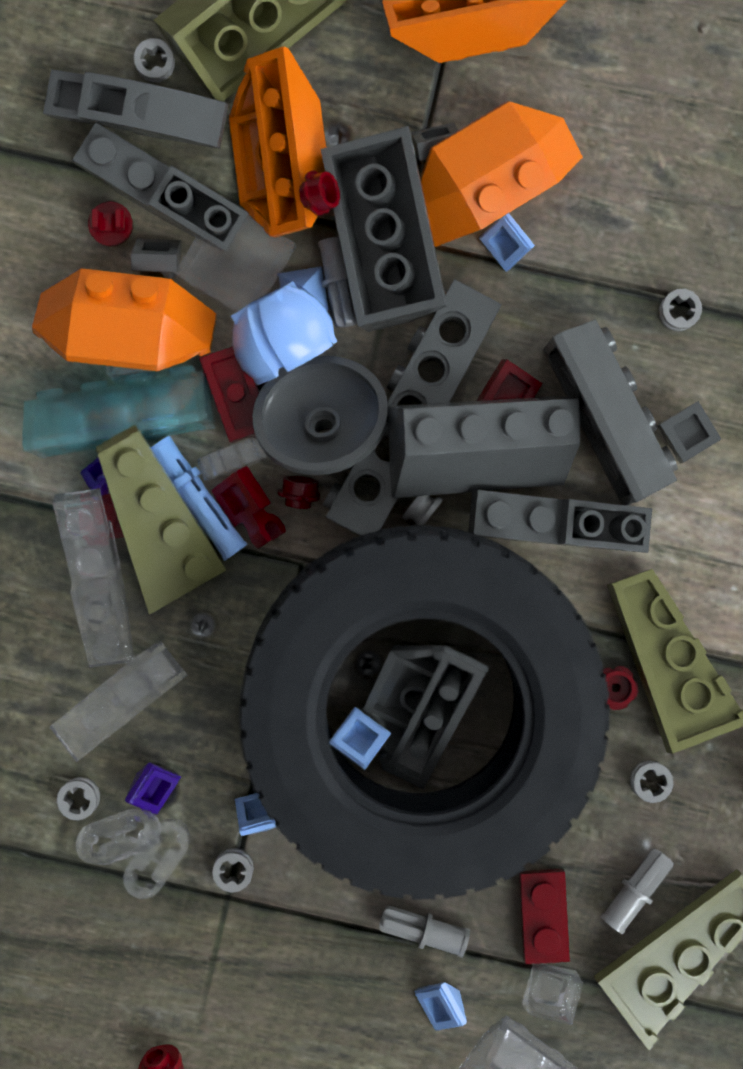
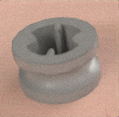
(151, 47)
(680, 297)
(422, 509)
(91, 793)
(644, 793)
(233, 855)

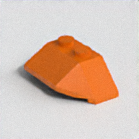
(466, 27)
(276, 141)
(494, 168)
(123, 320)

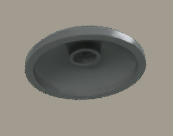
(316, 397)

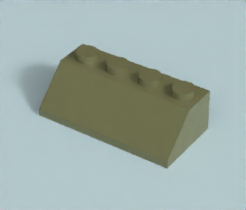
(221, 35)

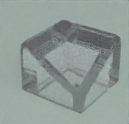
(552, 993)

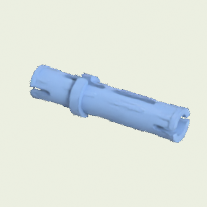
(198, 499)

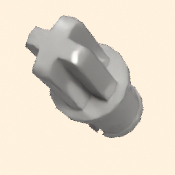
(337, 282)
(637, 890)
(424, 930)

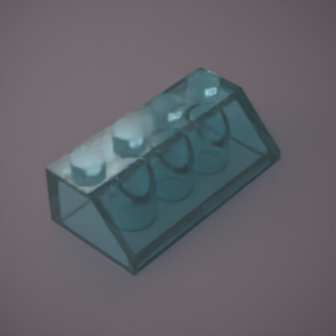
(85, 419)

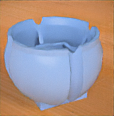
(280, 332)

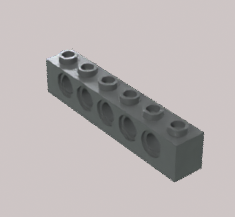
(474, 315)

